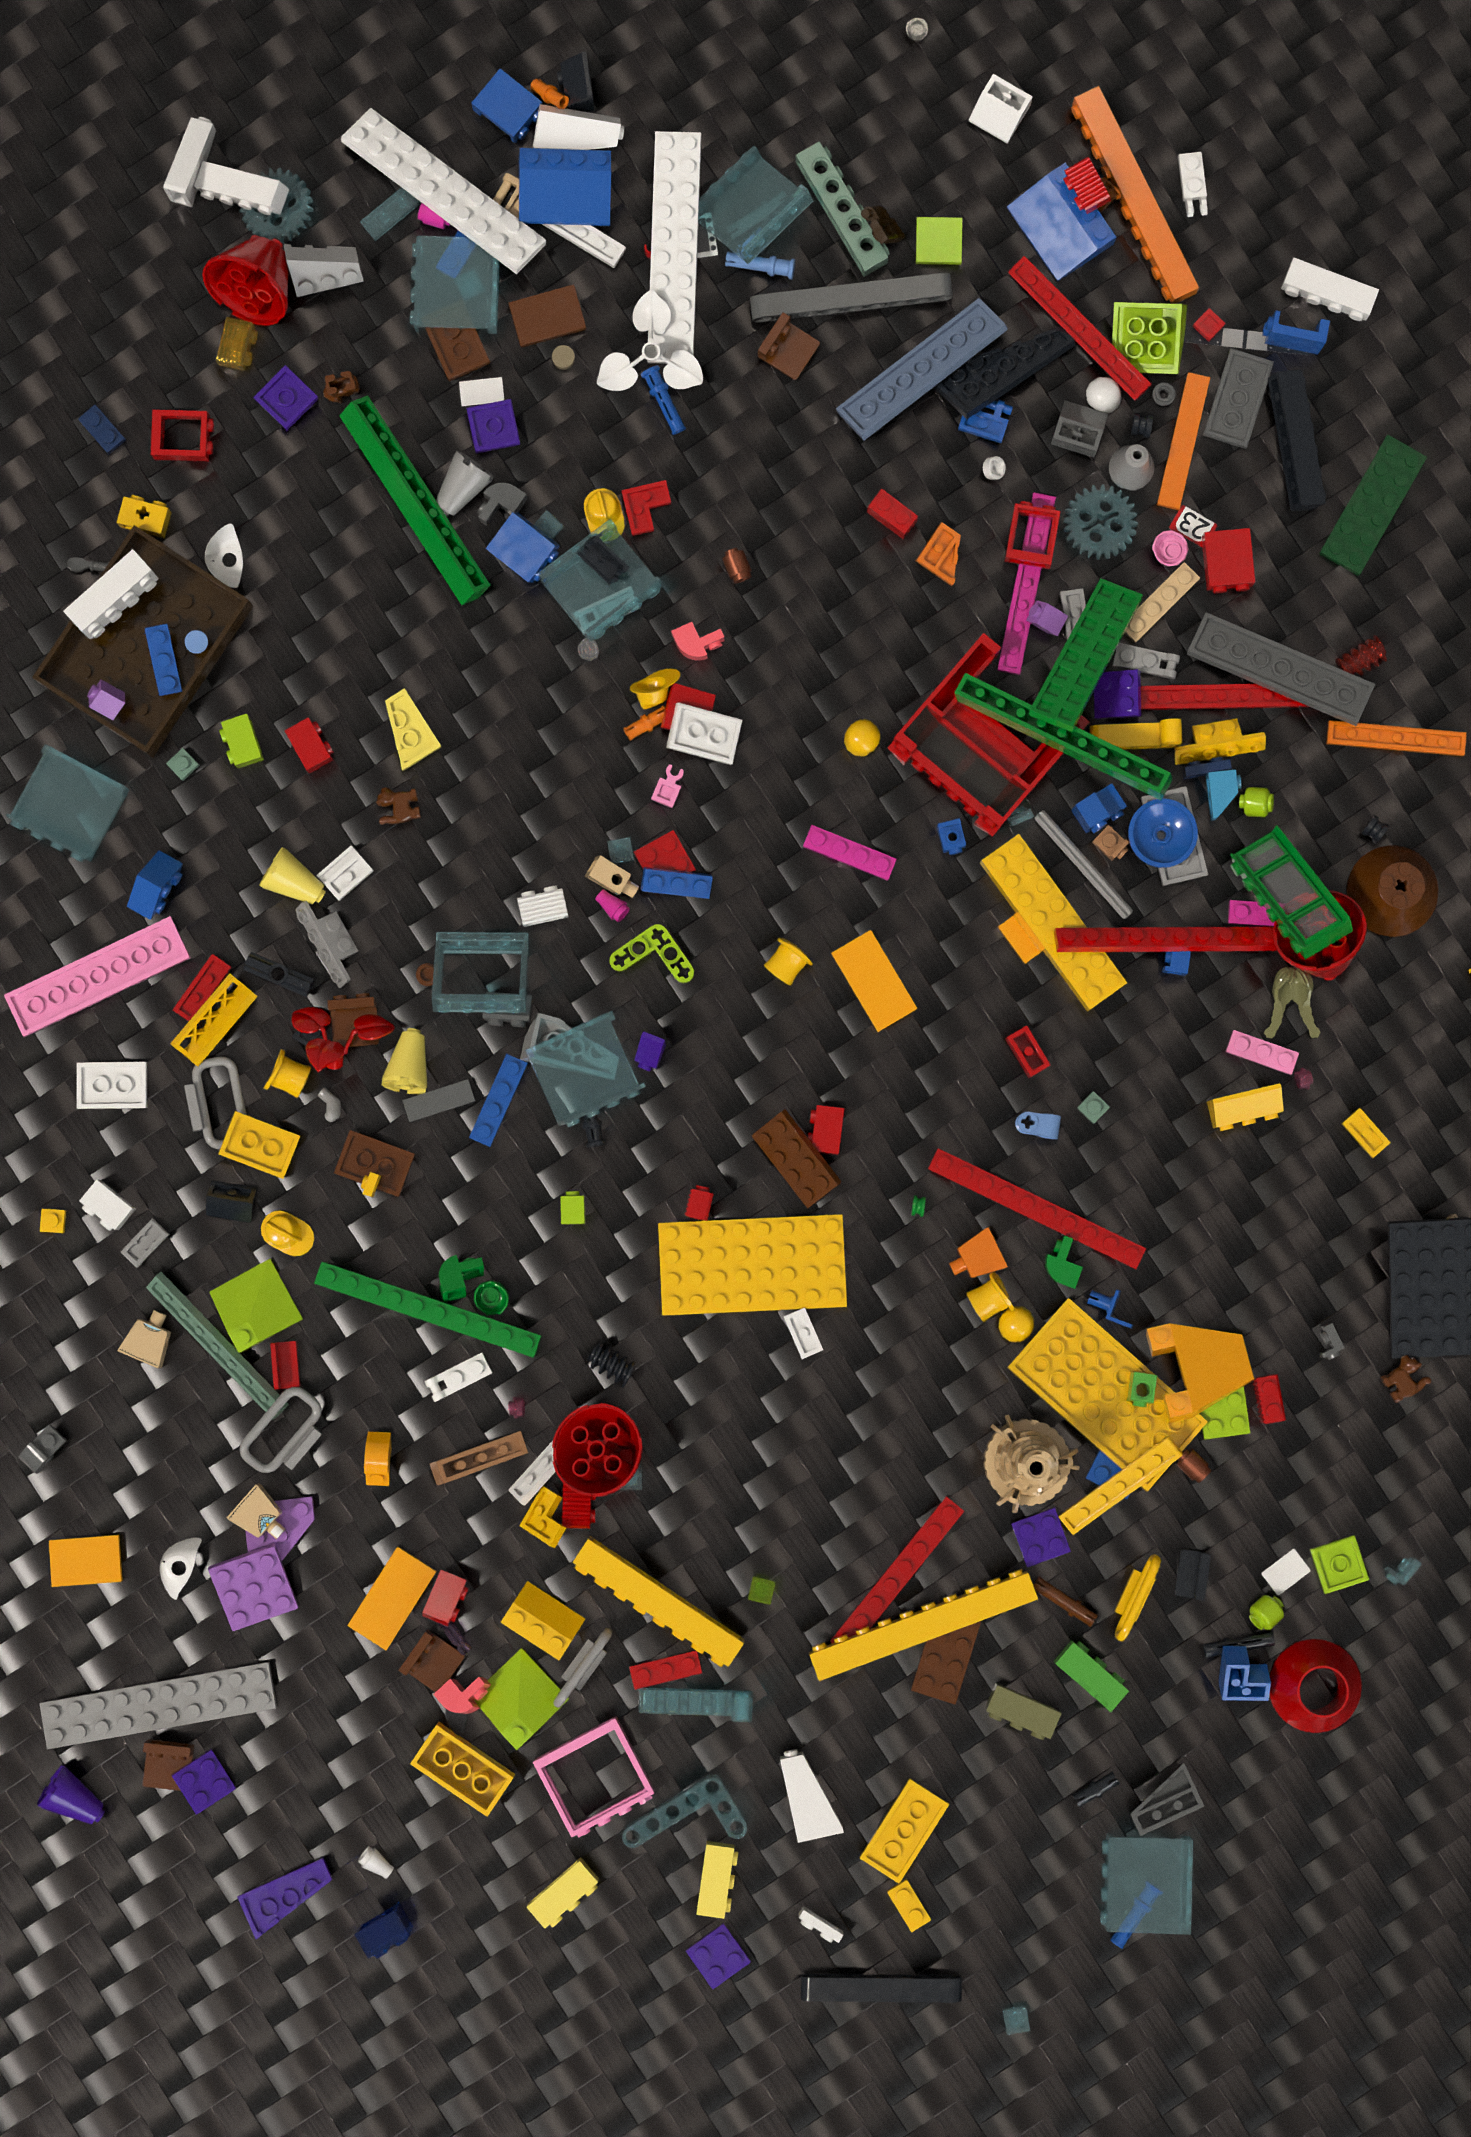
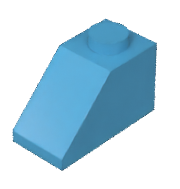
(1221, 789)

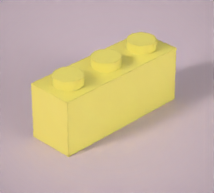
(716, 1879)
(563, 1893)

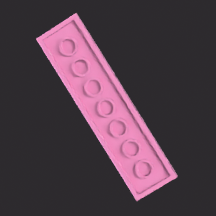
(97, 976)

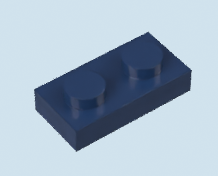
(101, 429)
(1196, 769)

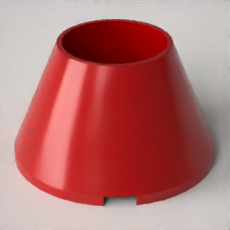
(1291, 1669)

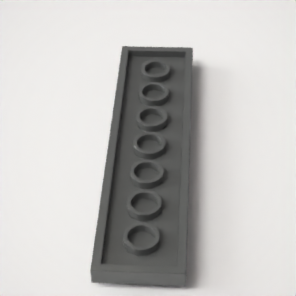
(1281, 669)

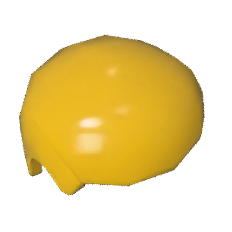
(862, 737)
(1016, 1324)

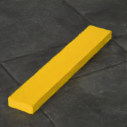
(1120, 1485)

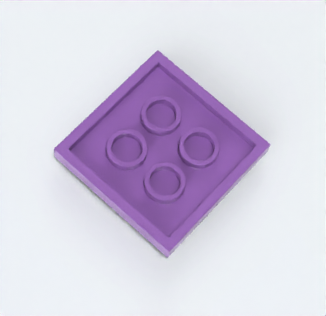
(253, 1587)

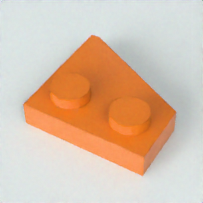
(941, 553)

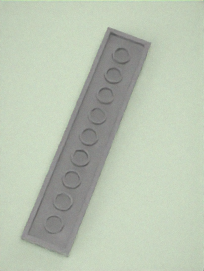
(158, 1705)

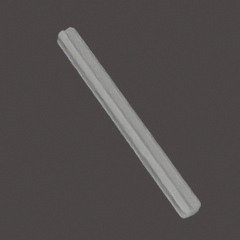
(1083, 864)

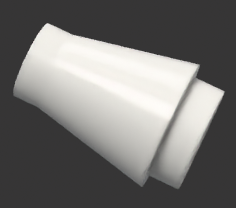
(375, 1862)

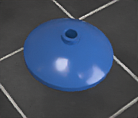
(1174, 821)

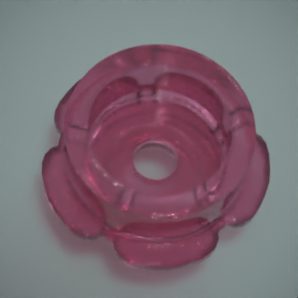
(1303, 1079)
(516, 1407)

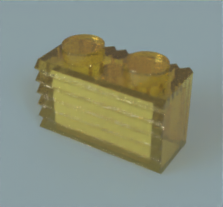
(236, 344)

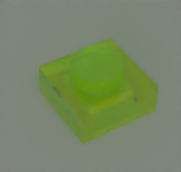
(761, 1590)

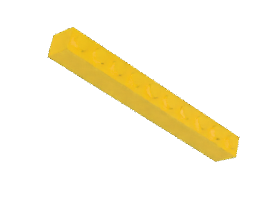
(922, 1625)

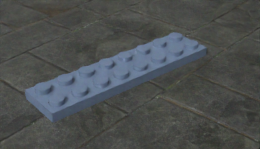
(921, 369)

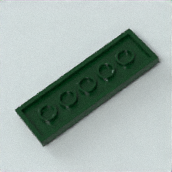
(1373, 505)

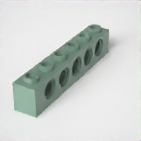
(820, 156)

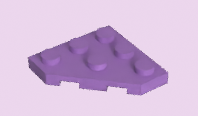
(295, 1518)

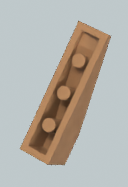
(478, 1458)

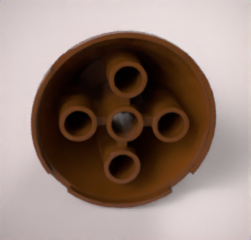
(1374, 884)

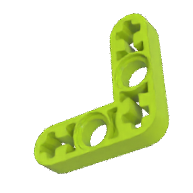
(651, 945)

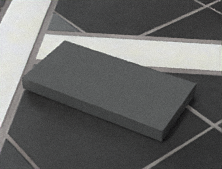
(1238, 398)

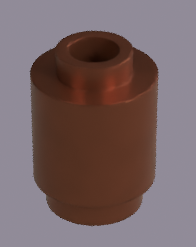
(737, 565)
(1193, 1465)

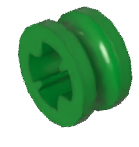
(918, 1206)

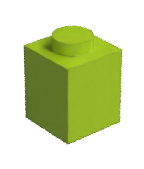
(573, 1208)

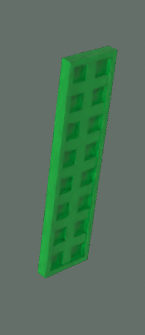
(1085, 655)

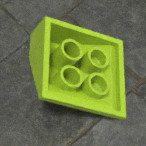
(1150, 335)
(255, 1306)
(519, 1699)

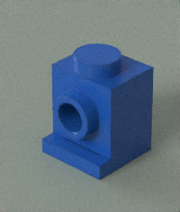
(944, 830)
(1177, 962)

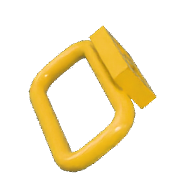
(1135, 1596)

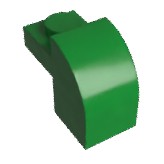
(1060, 1269)
(454, 1273)

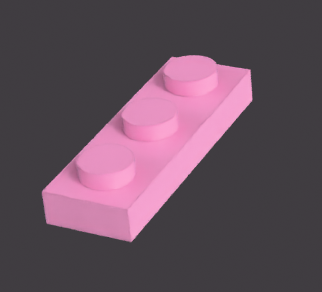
(1262, 1052)

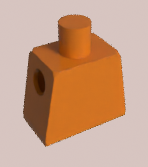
(979, 1255)

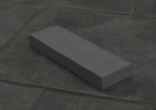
(439, 1100)

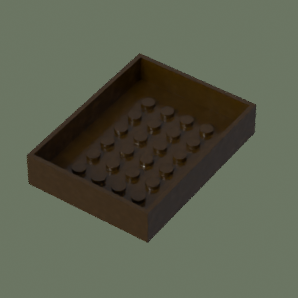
(121, 656)

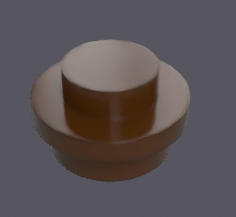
(425, 974)

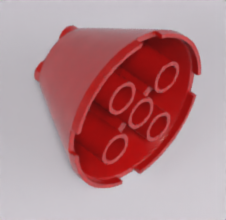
(250, 280)
(1337, 956)
(597, 1450)

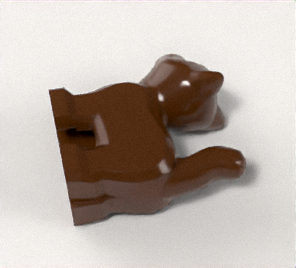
(341, 386)
(401, 805)
(1404, 1383)

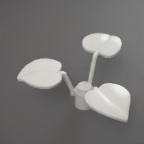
(682, 369)

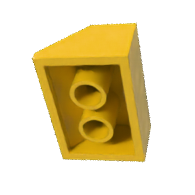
(1246, 1107)
(543, 1620)

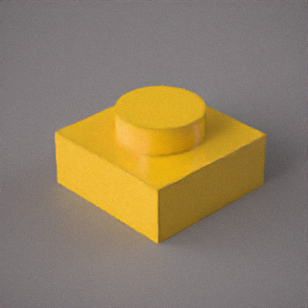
(370, 1184)
(53, 1220)

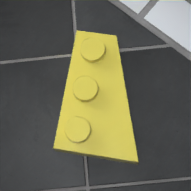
(410, 730)

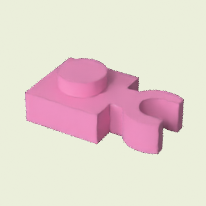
(667, 790)

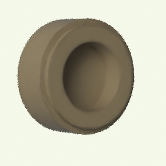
(563, 357)

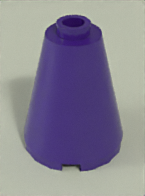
(70, 1798)

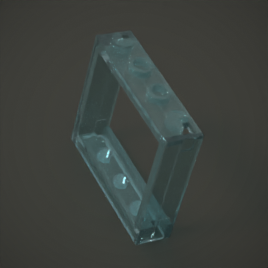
(480, 944)

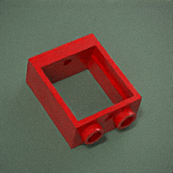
(158, 432)
(1030, 558)

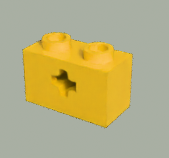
(153, 525)

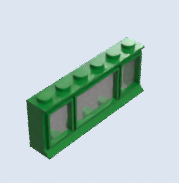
(1291, 893)

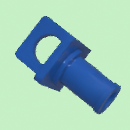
(1109, 1304)

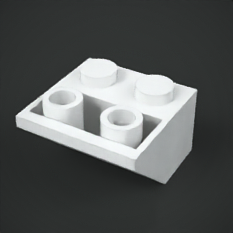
(1000, 108)

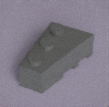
(1170, 1801)

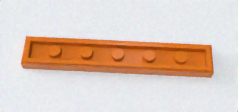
(1183, 441)
(1396, 738)

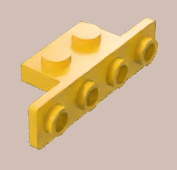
(1218, 740)

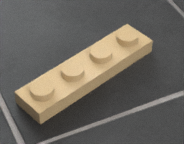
(1161, 601)

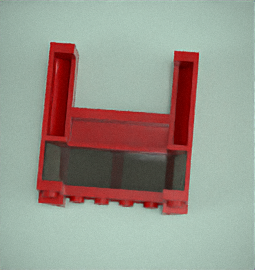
(971, 751)

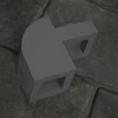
(501, 496)
(41, 1450)

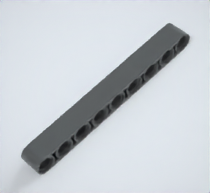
(852, 297)

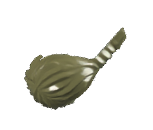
(1293, 985)

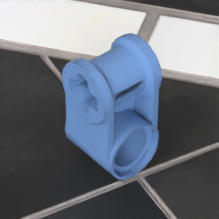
(1043, 1124)

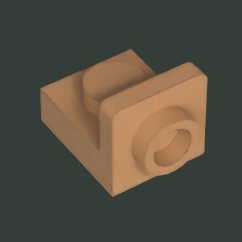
(1111, 843)

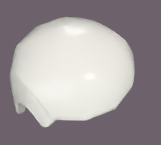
(1104, 394)

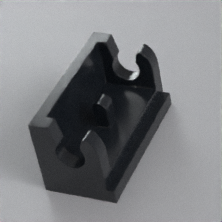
(602, 560)

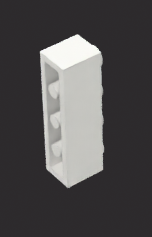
(241, 188)
(1329, 289)

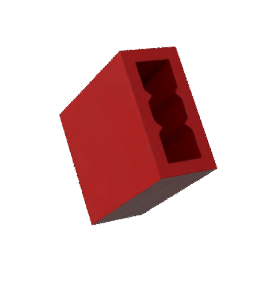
(1228, 560)

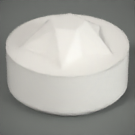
(994, 468)

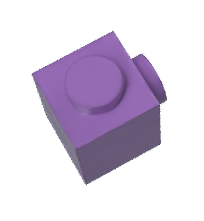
(1046, 618)
(106, 699)

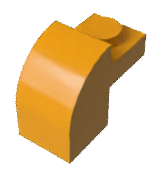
(377, 1458)

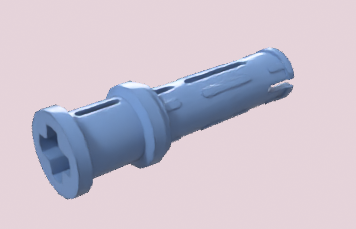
(771, 265)

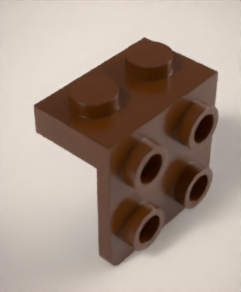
(344, 1013)

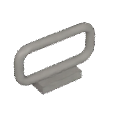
(197, 1102)
(297, 1445)
(583, 1666)

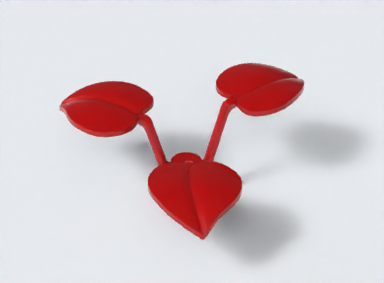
(329, 1053)

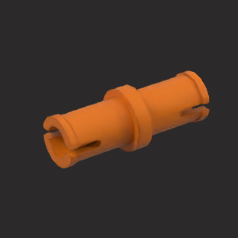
(549, 94)
(644, 724)

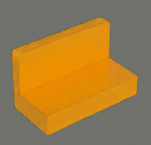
(1021, 937)

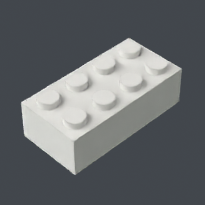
(111, 595)

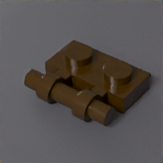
(884, 228)

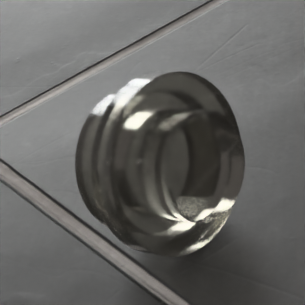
(916, 29)

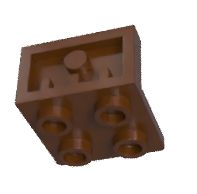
(787, 347)
(432, 1661)
(163, 1760)

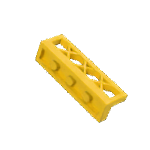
(217, 1022)

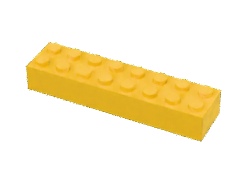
(1044, 908)
(659, 1601)

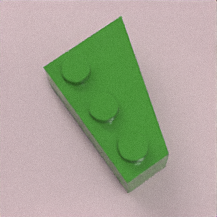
(1092, 1675)

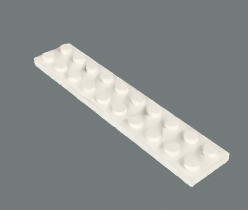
(443, 190)
(675, 236)

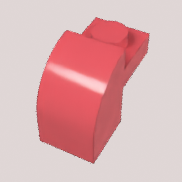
(694, 647)
(462, 1700)

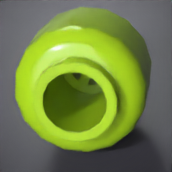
(1257, 802)
(1266, 1612)

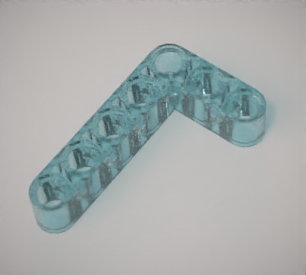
(697, 1702)
(686, 1809)

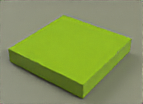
(938, 240)
(1339, 1564)

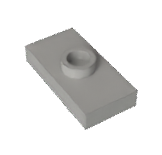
(145, 1243)

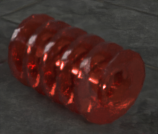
(1362, 657)

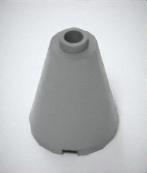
(1131, 467)
(461, 483)

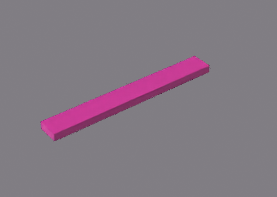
(1024, 591)

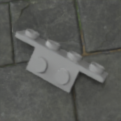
(330, 940)

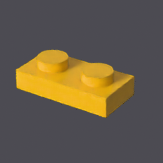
(1366, 1133)
(909, 1905)

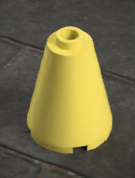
(292, 879)
(407, 1064)

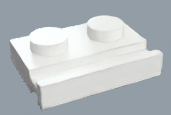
(345, 873)

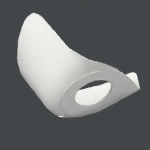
(221, 543)
(181, 1551)

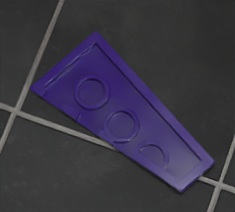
(279, 1897)

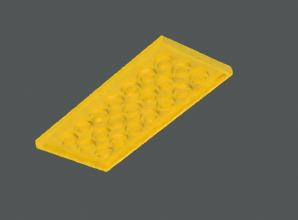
(752, 1264)
(1087, 1382)

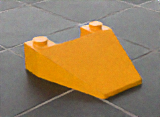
(1209, 1362)

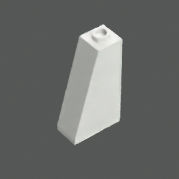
(575, 129)
(188, 161)
(809, 1805)

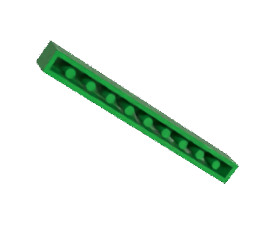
(414, 500)
(1076, 744)
(428, 1309)

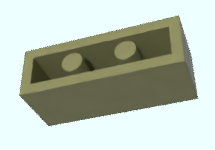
(1022, 1712)

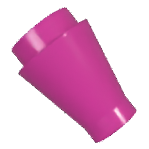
(613, 906)

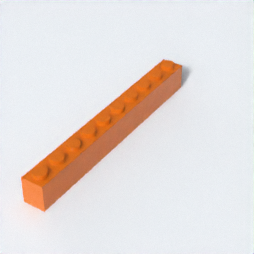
(1134, 195)

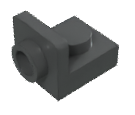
(1331, 1337)

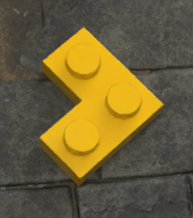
(539, 1520)

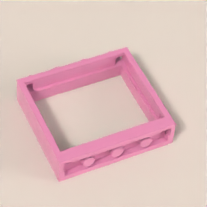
(602, 1817)

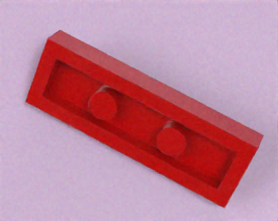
(202, 987)
(665, 1669)

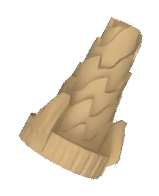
(1014, 1450)

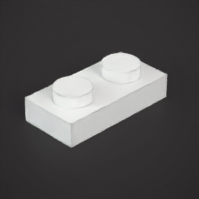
(803, 1333)
(812, 1920)

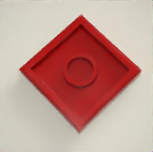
(686, 696)

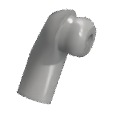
(333, 1106)

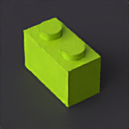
(241, 741)

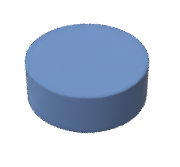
(196, 641)

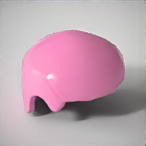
(1170, 548)

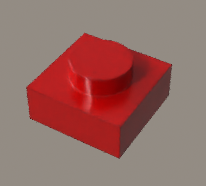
(1209, 324)

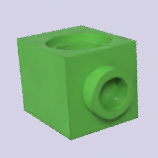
(1141, 1378)

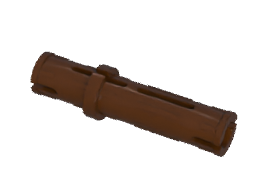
(1073, 1607)

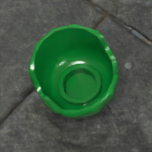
(491, 1297)

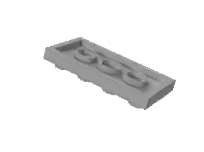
(1194, 865)

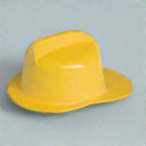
(600, 507)
(654, 688)
(287, 1233)

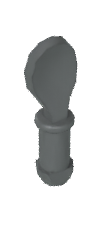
(79, 564)

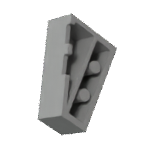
(322, 268)

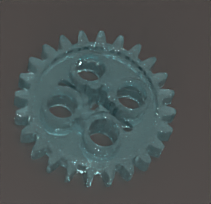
(292, 216)
(1090, 504)

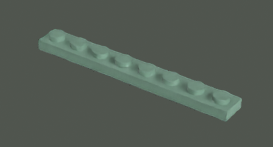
(214, 1342)

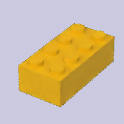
(462, 1769)

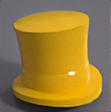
(787, 961)
(288, 1075)
(990, 1298)

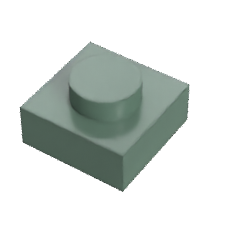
(182, 764)
(1093, 1107)

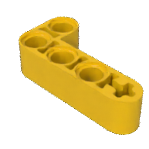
(1141, 735)

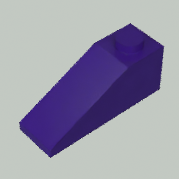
(649, 1051)

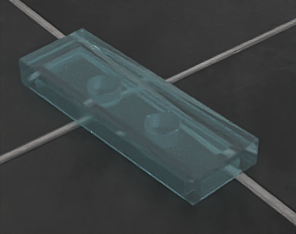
(389, 213)

